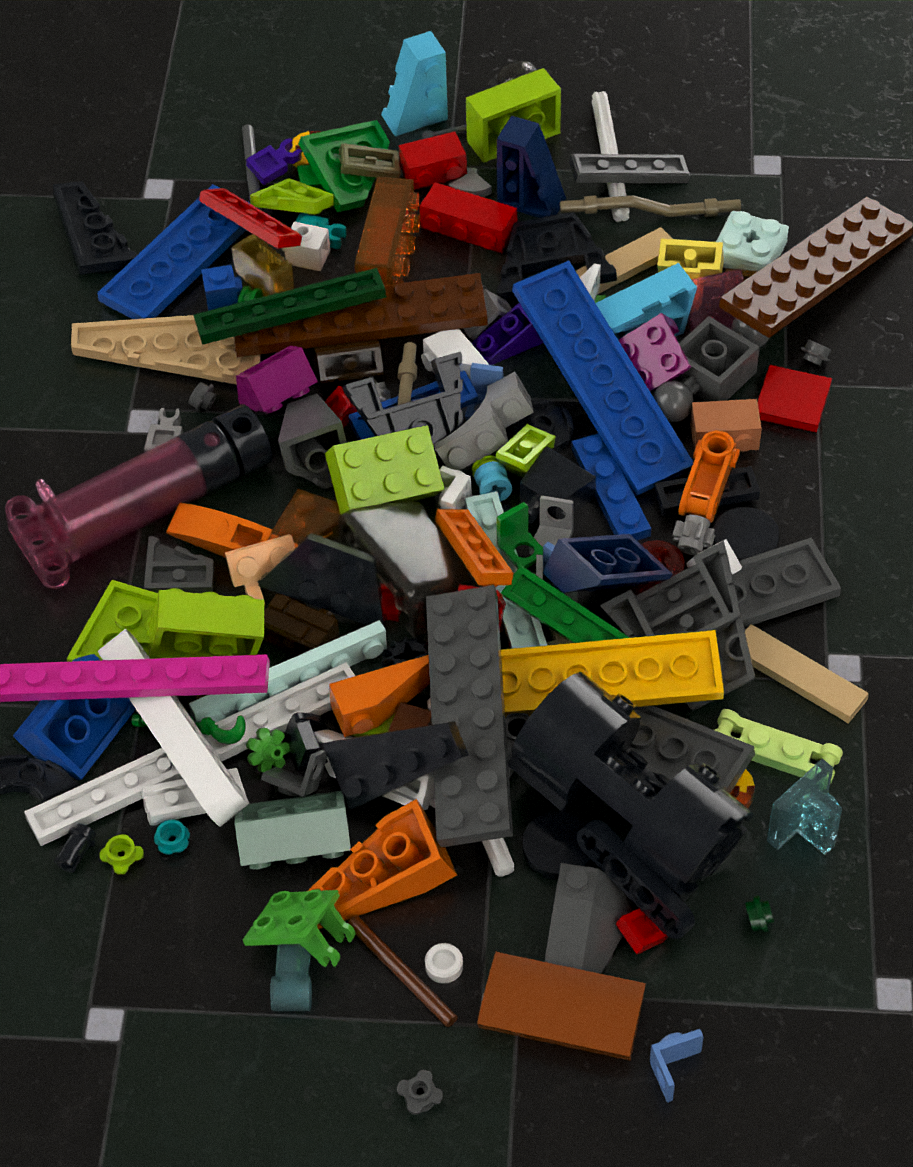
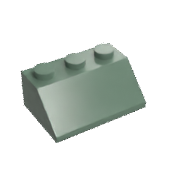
(292, 830)

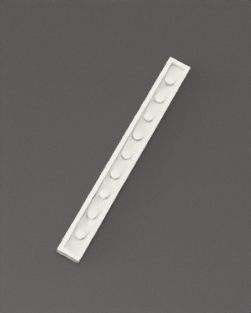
(125, 783)

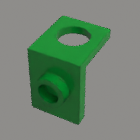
(513, 532)

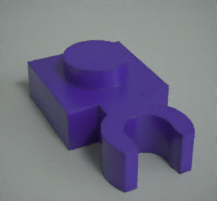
(272, 163)

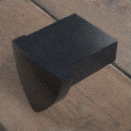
(302, 738)

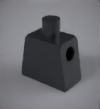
(557, 478)

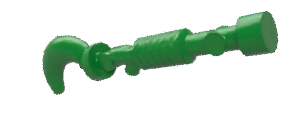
(208, 727)

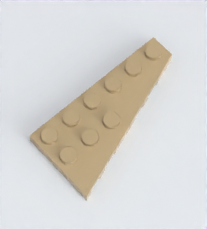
(160, 345)

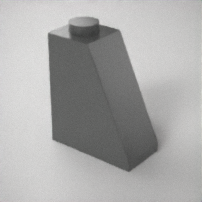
(306, 436)

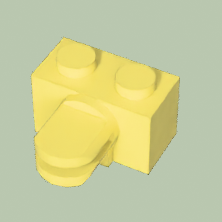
(695, 257)

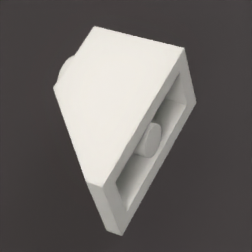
(447, 343)

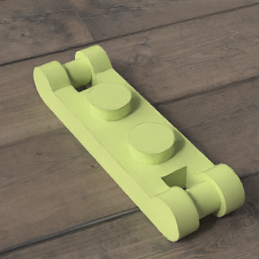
(778, 747)

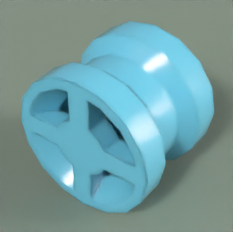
(492, 478)

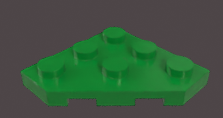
(323, 156)

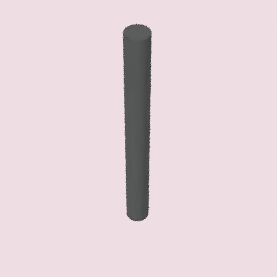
(249, 150)

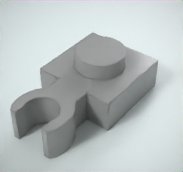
(165, 431)

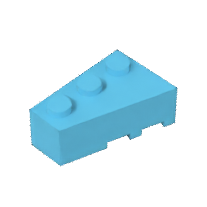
(419, 87)
(664, 292)

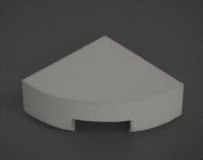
(472, 184)

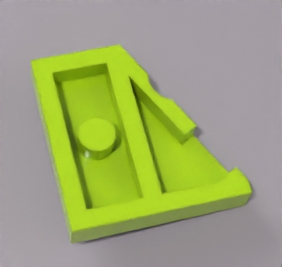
(294, 197)

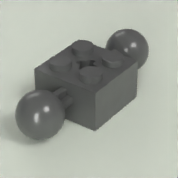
(719, 366)

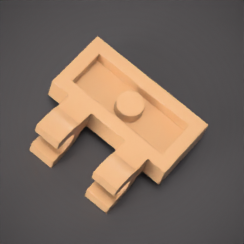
(253, 561)

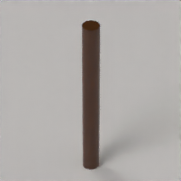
(403, 972)

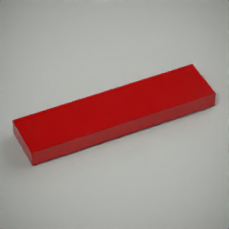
(250, 218)

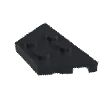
(330, 579)

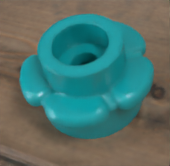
(170, 829)

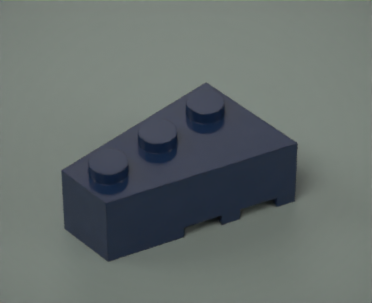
(526, 170)

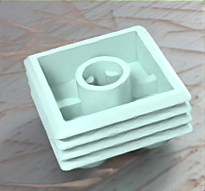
(751, 241)

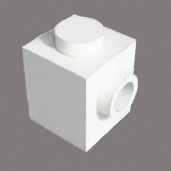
(313, 247)

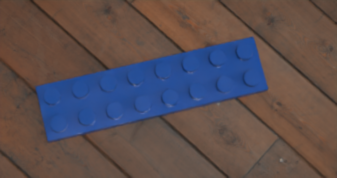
(603, 377)

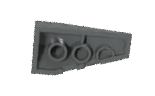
(585, 919)

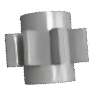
(693, 534)

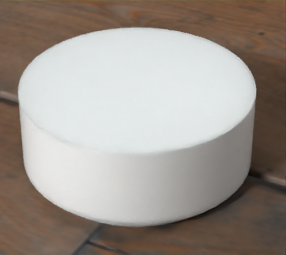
(443, 963)

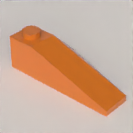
(390, 864)

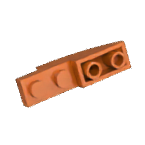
(215, 529)

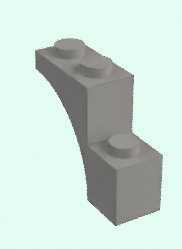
(486, 429)

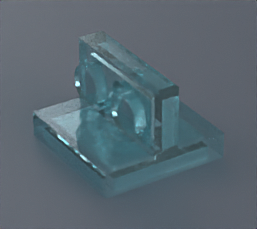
(807, 810)

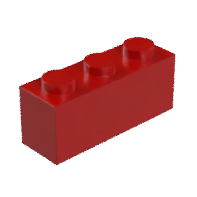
(467, 217)

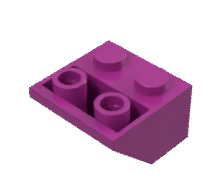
(275, 380)

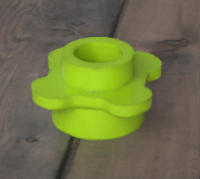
(117, 845)

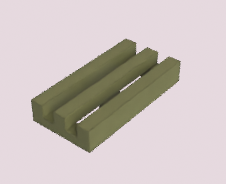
(370, 162)

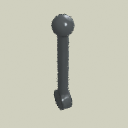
(427, 134)

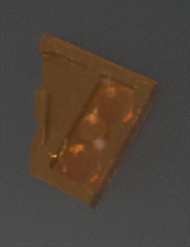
(307, 515)

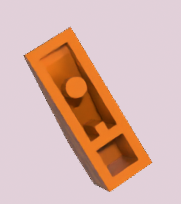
(374, 697)

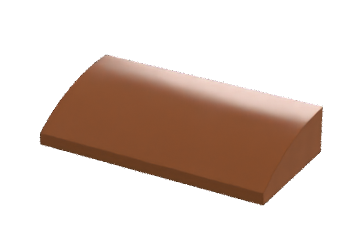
(562, 1005)

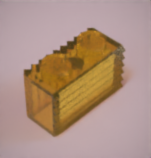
(262, 266)

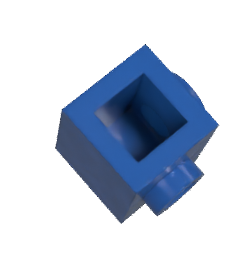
(221, 286)

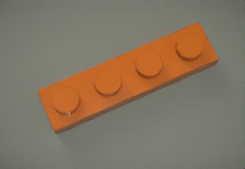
(474, 547)

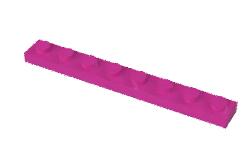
(134, 678)

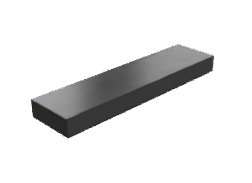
(629, 168)

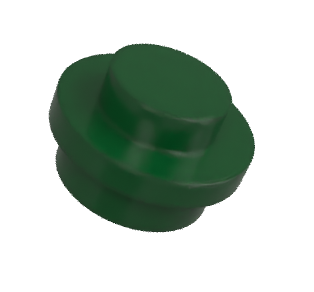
(759, 914)

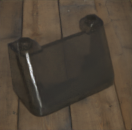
(409, 555)

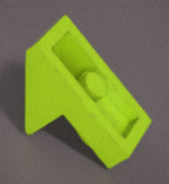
(524, 449)

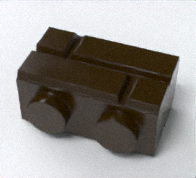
(348, 361)
(297, 626)

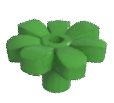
(267, 749)

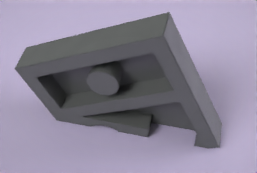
(177, 569)

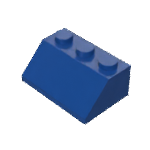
(73, 730)

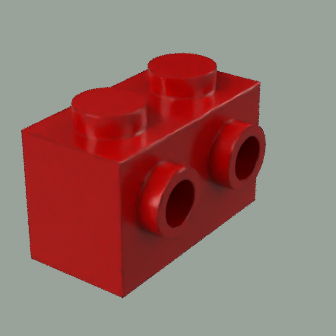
(433, 160)

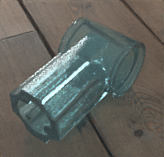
(291, 984)

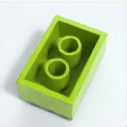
(528, 97)
(384, 469)
(205, 625)

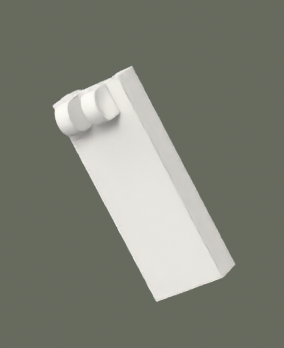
(174, 800)

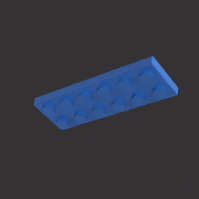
(170, 262)

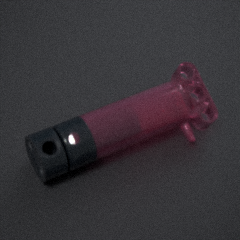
(135, 492)

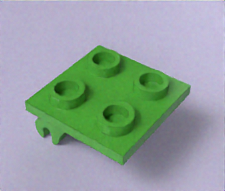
(294, 920)

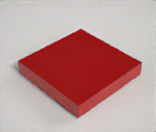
(793, 398)

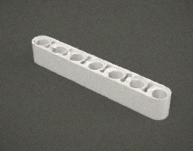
(182, 741)

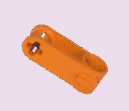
(709, 473)

